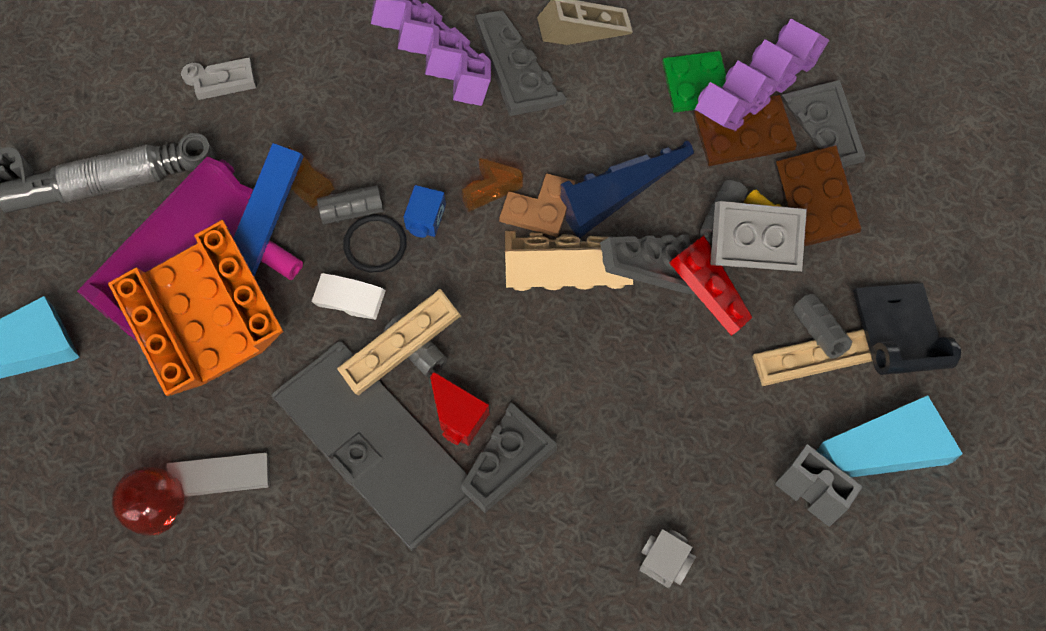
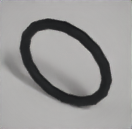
(371, 269)

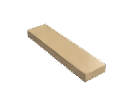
(399, 342)
(808, 359)

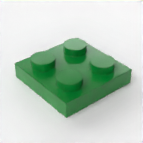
(689, 75)

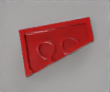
(711, 285)

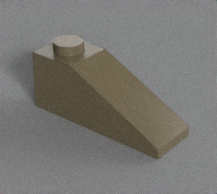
(581, 21)

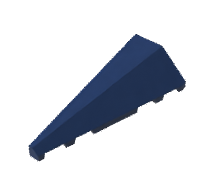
(604, 194)

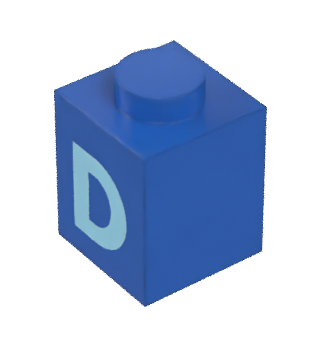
(424, 211)

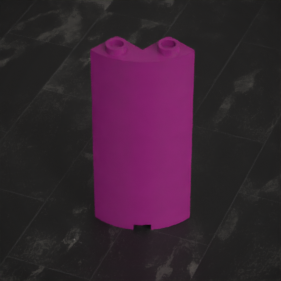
(197, 203)

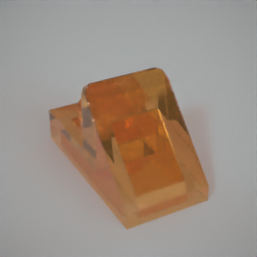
(496, 184)

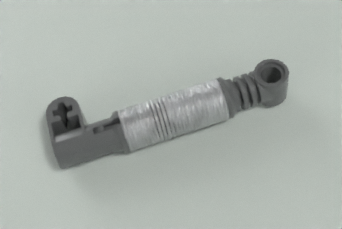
(100, 173)

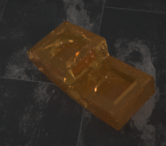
(310, 184)

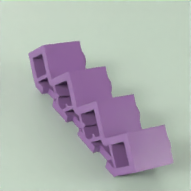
(445, 48)
(771, 70)

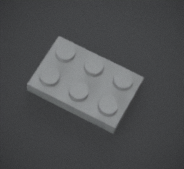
(758, 236)

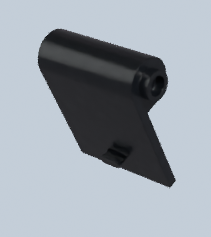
(903, 333)

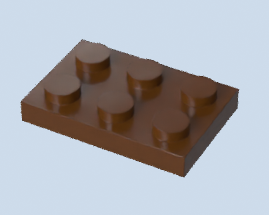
(759, 135)
(820, 185)

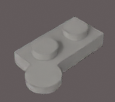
(219, 78)

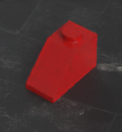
(458, 411)

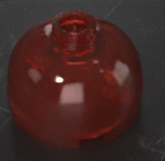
(147, 500)

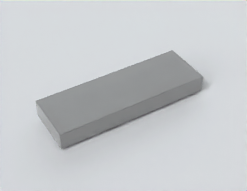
(222, 474)

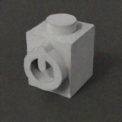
(667, 558)

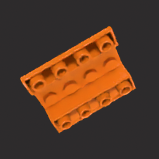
(197, 312)

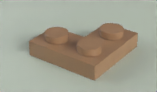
(539, 214)

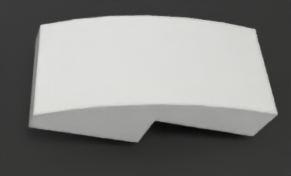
(348, 295)

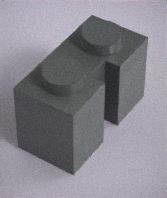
(820, 484)

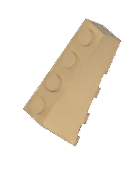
(557, 263)

